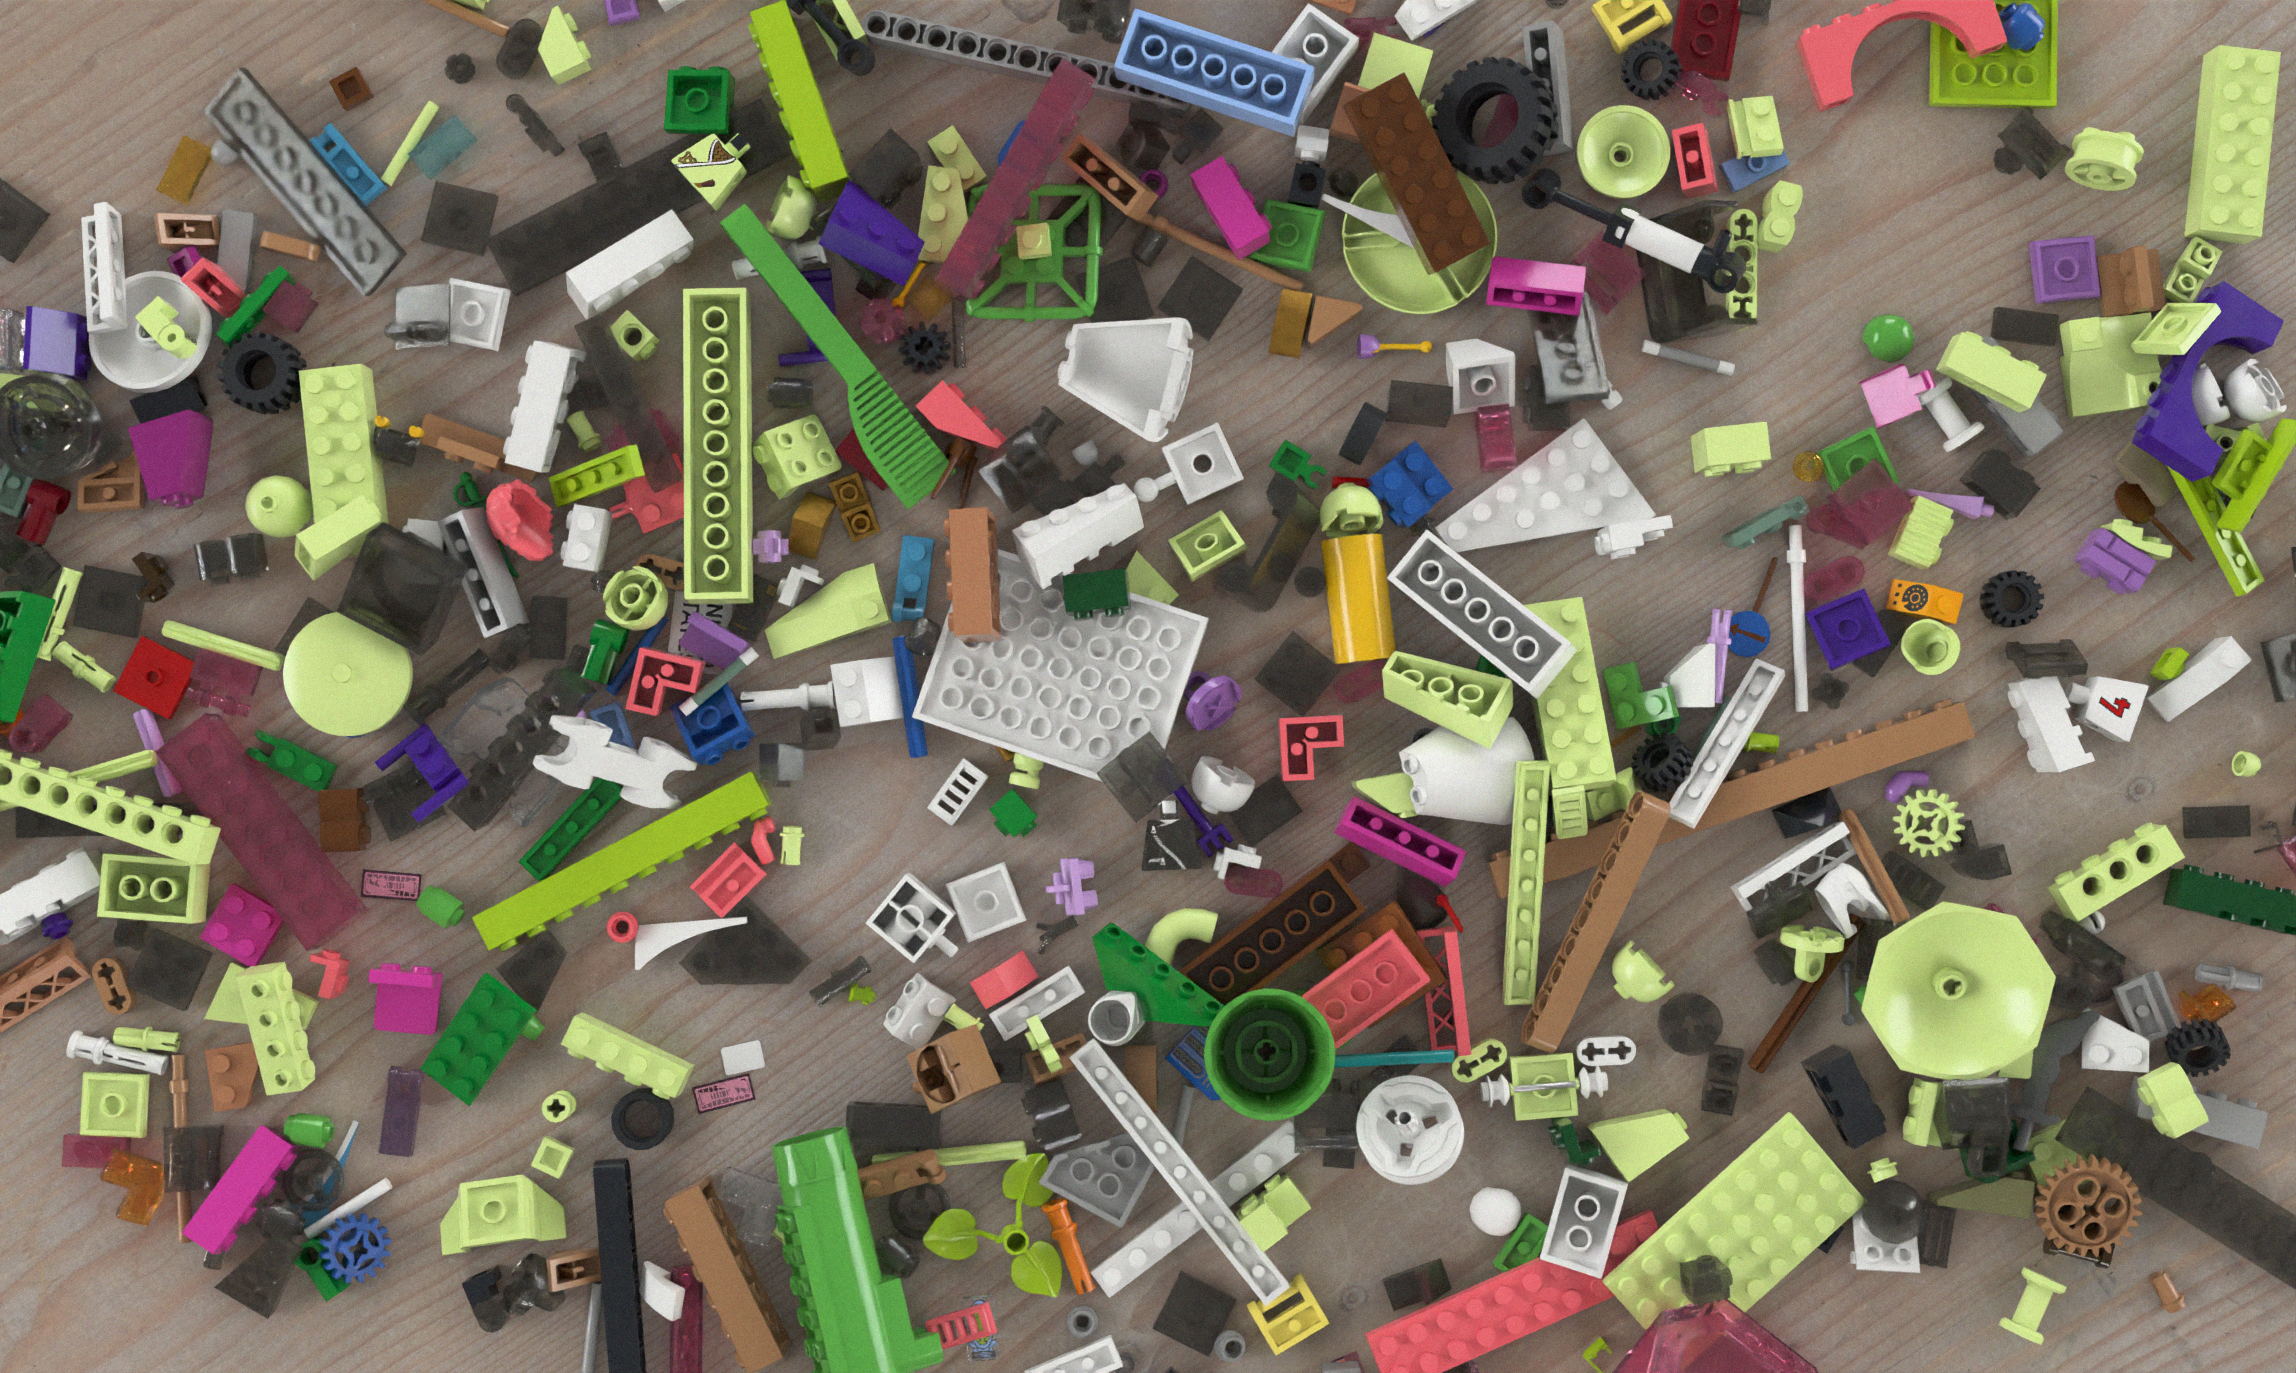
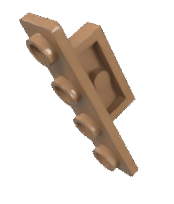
(470, 444)

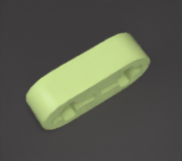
(1481, 1067)

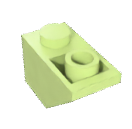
(560, 48)

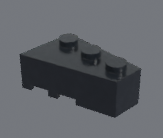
(1845, 1095)

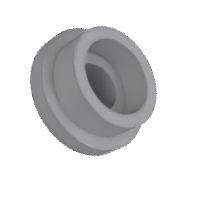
(1078, 1330)
(1237, 1349)

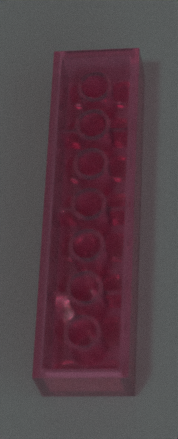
(1013, 180)
(262, 831)

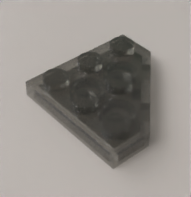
(746, 952)

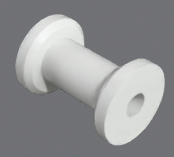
(1949, 415)

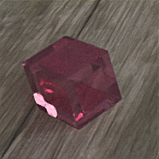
(291, 305)

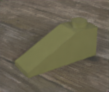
(2008, 1196)

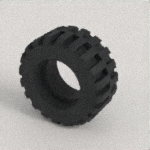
(1469, 93)

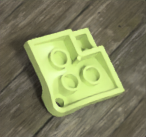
(2102, 368)

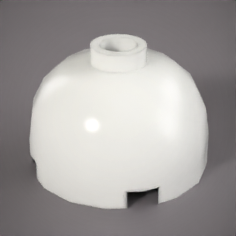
(2252, 393)
(2207, 397)
(1219, 786)

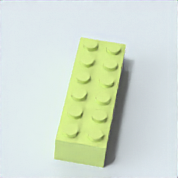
(2232, 144)
(339, 439)
(1571, 708)

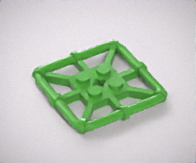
(1045, 269)

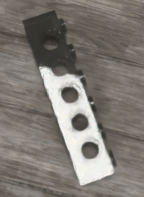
(470, 803)

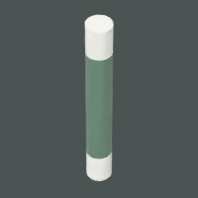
(718, 681)

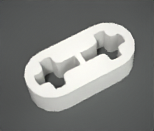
(1605, 1057)

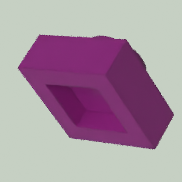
(183, 260)

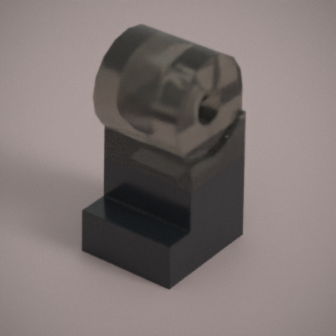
(486, 1299)

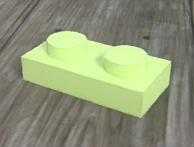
(955, 154)

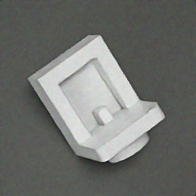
(1311, 143)
(790, 587)
(1243, 855)

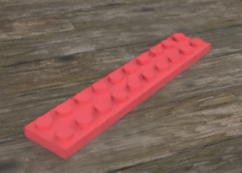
(1499, 1309)

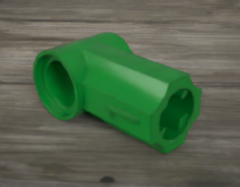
(606, 644)
(325, 1283)

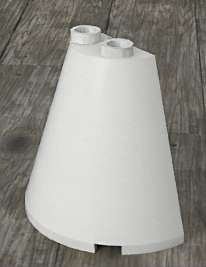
(1131, 370)
(1464, 778)

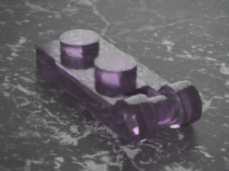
(401, 1112)

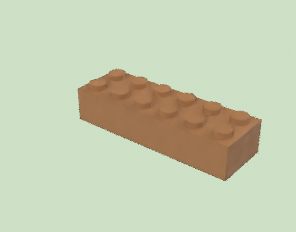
(728, 1275)

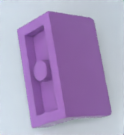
(712, 641)

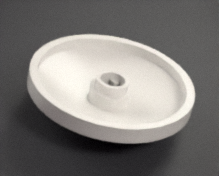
(132, 355)

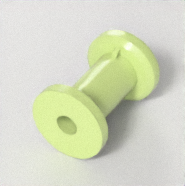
(2032, 1306)

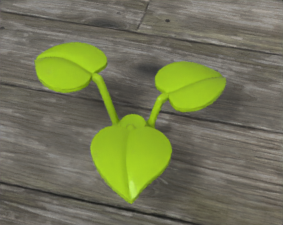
(1033, 1269)

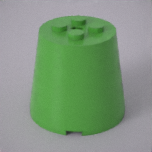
(1291, 1076)

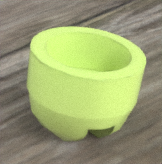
(2245, 764)

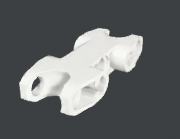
(594, 755)

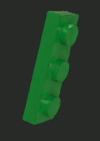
(251, 307)

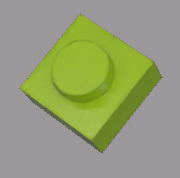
(2170, 664)

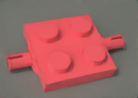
(652, 508)

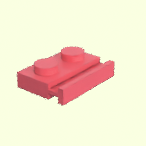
(728, 880)

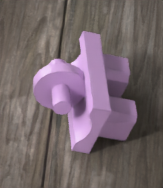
(1068, 886)

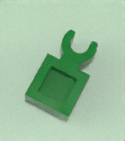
(1292, 462)

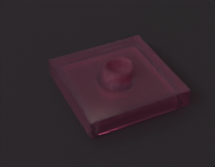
(1870, 502)

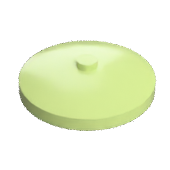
(346, 676)

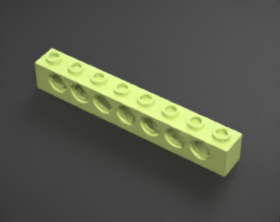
(198, 835)

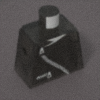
(1170, 841)

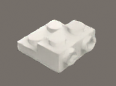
(1623, 538)

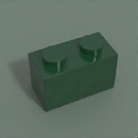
(1097, 593)

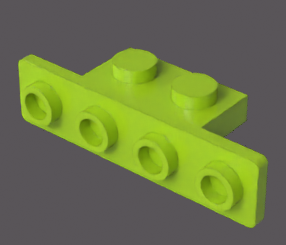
(2251, 471)

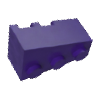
(871, 235)

